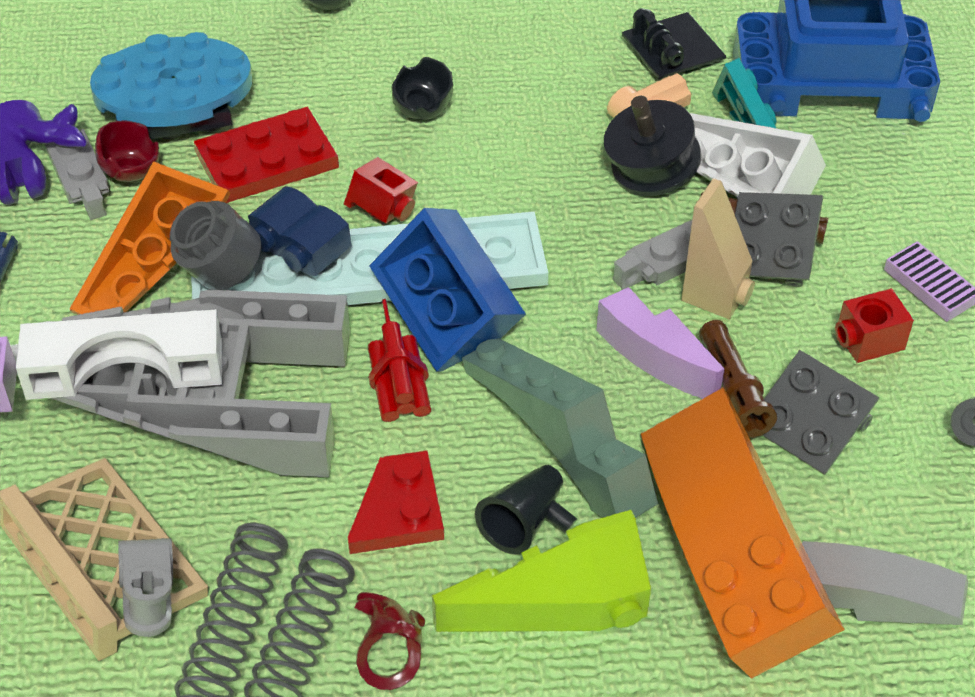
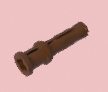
(742, 388)

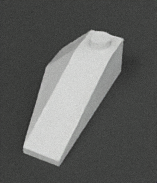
(757, 157)

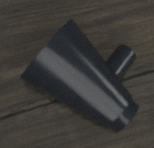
(516, 512)

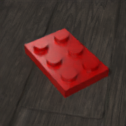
(266, 154)

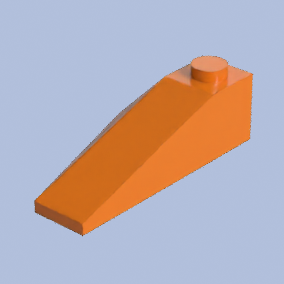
(141, 243)

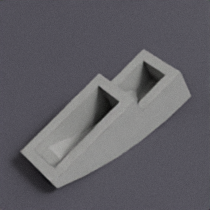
(888, 584)

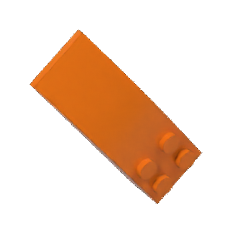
(738, 537)

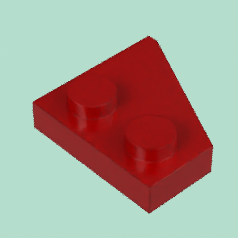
(398, 506)

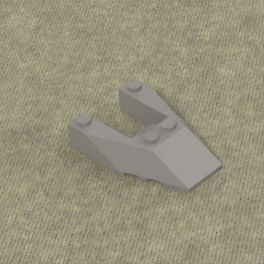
(253, 328)

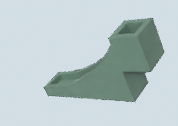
(572, 423)

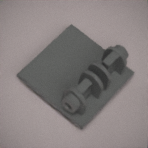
(780, 233)
(817, 411)

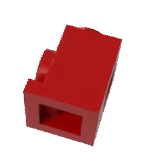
(382, 191)

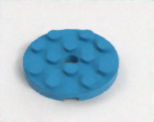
(141, 87)

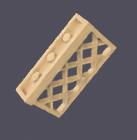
(58, 563)

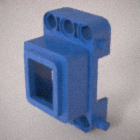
(840, 51)

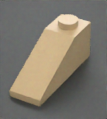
(717, 256)

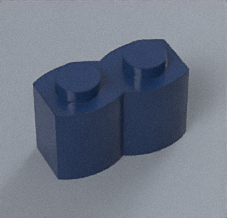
(300, 231)

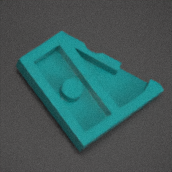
(741, 91)

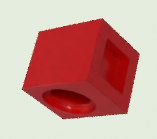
(874, 325)

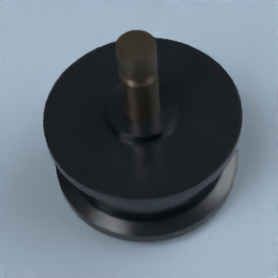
(652, 147)

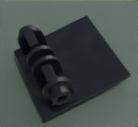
(671, 43)

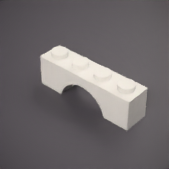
(63, 354)

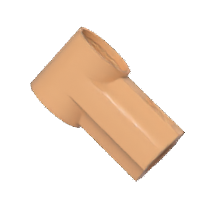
(670, 88)

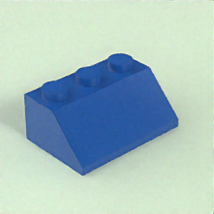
(445, 287)

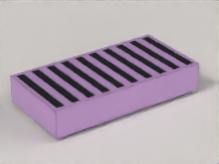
(931, 281)

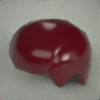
(125, 150)

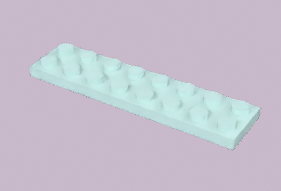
(507, 239)

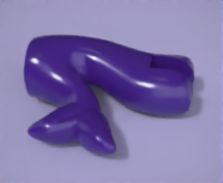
(18, 128)

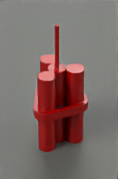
(398, 373)

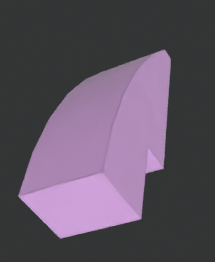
(658, 344)

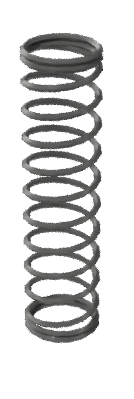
(246, 549)
(325, 579)

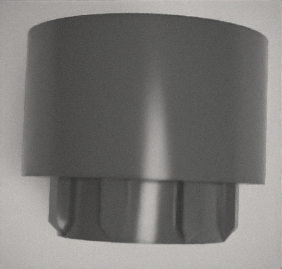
(214, 244)

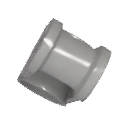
(146, 584)

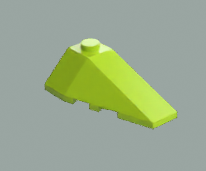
(576, 586)

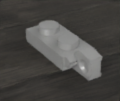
(80, 176)
(655, 259)

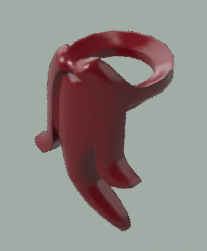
(389, 617)

